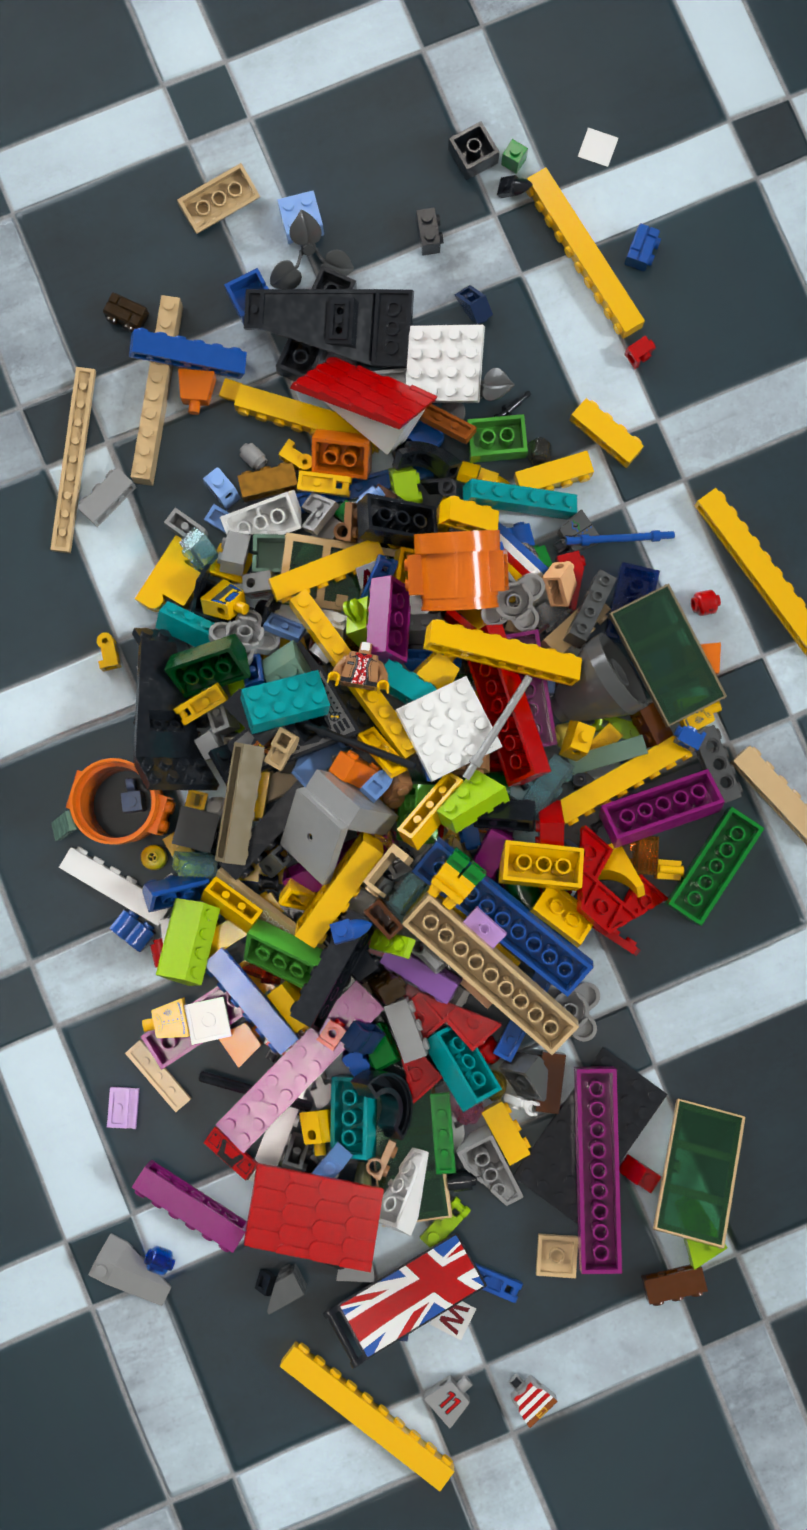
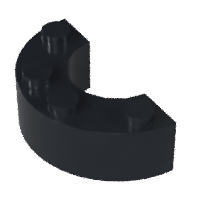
(395, 1098)

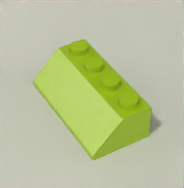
(188, 942)

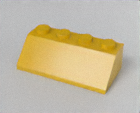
(541, 865)

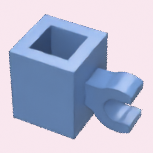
(133, 800)

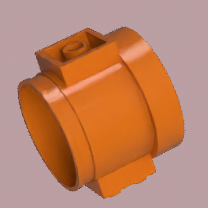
(457, 570)
(82, 803)

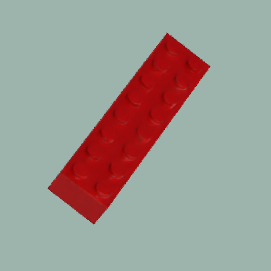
(522, 749)

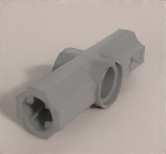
(431, 959)

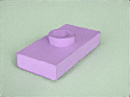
(485, 927)

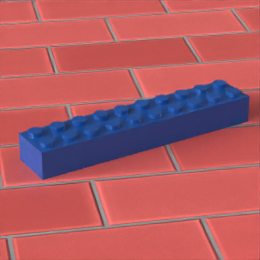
(526, 934)

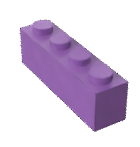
(414, 970)

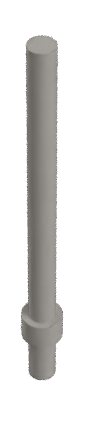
(476, 760)

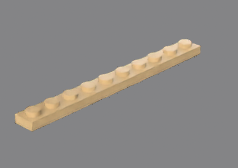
(73, 460)

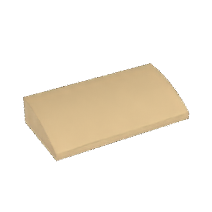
(218, 198)

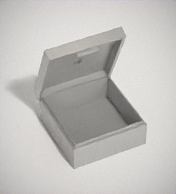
(326, 812)

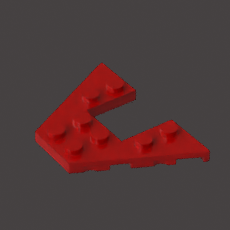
(598, 902)
(468, 1025)

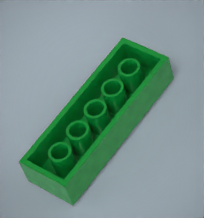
(714, 866)

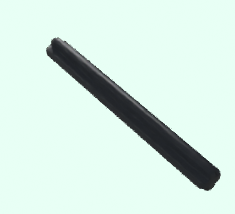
(243, 1088)

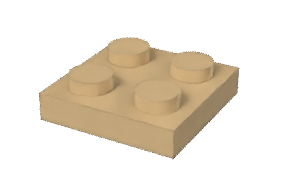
(556, 1255)

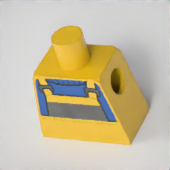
(224, 601)

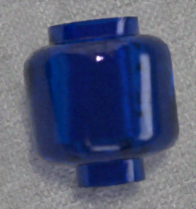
(159, 1260)

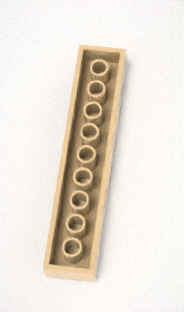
(491, 973)

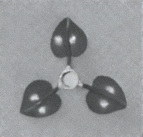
(306, 232)
(492, 388)

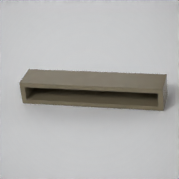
(239, 804)

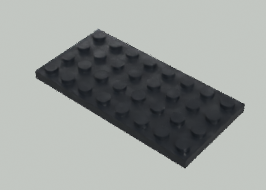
(552, 1160)

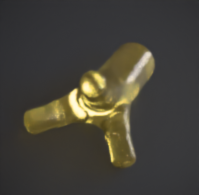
(450, 834)
(387, 842)

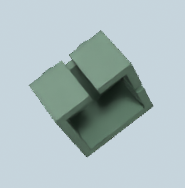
(269, 551)

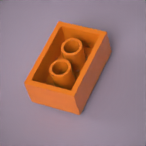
(341, 454)

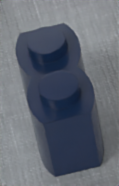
(362, 1037)

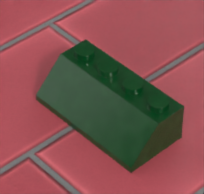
(207, 664)

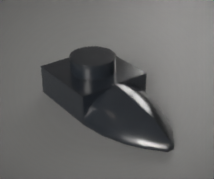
(512, 186)

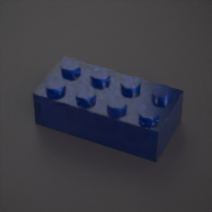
(630, 585)

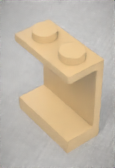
(393, 852)

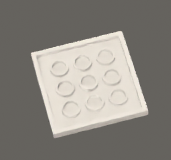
(446, 361)
(447, 727)

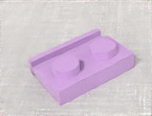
(123, 1107)

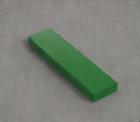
(442, 1133)

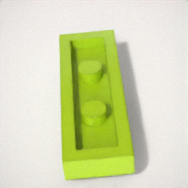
(397, 945)

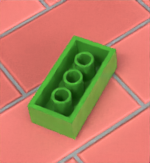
(280, 953)

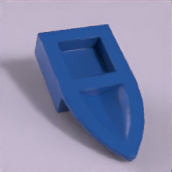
(349, 930)

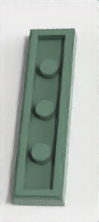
(610, 754)
(63, 826)

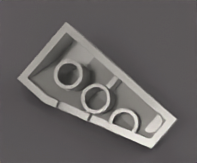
(486, 1162)
(125, 1270)

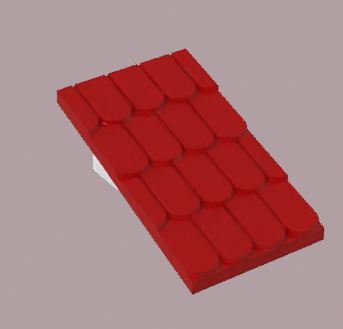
(370, 402)
(313, 1217)

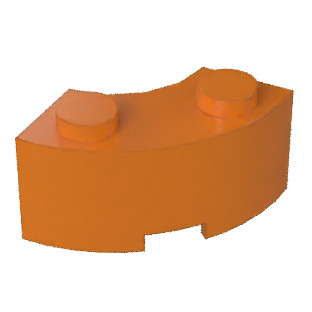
(353, 769)

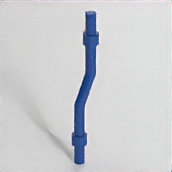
(586, 540)

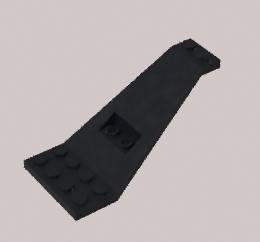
(162, 745)

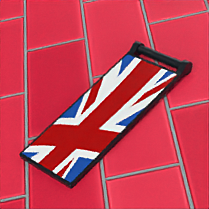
(407, 1298)

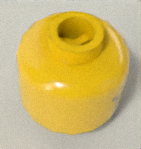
(157, 863)

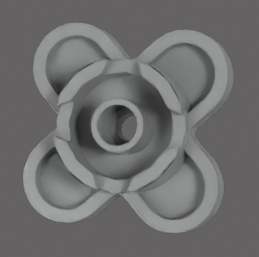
(522, 611)
(249, 632)
(581, 1001)

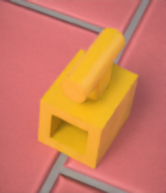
(669, 870)

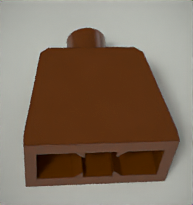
(383, 918)

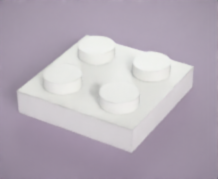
(207, 1020)

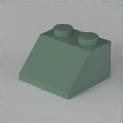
(285, 663)

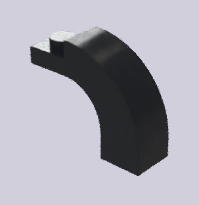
(428, 456)

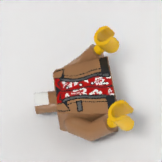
(361, 670)

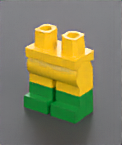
(453, 885)

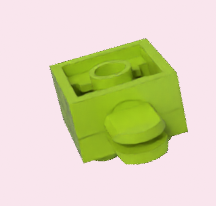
(357, 619)

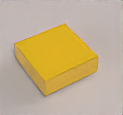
(229, 389)

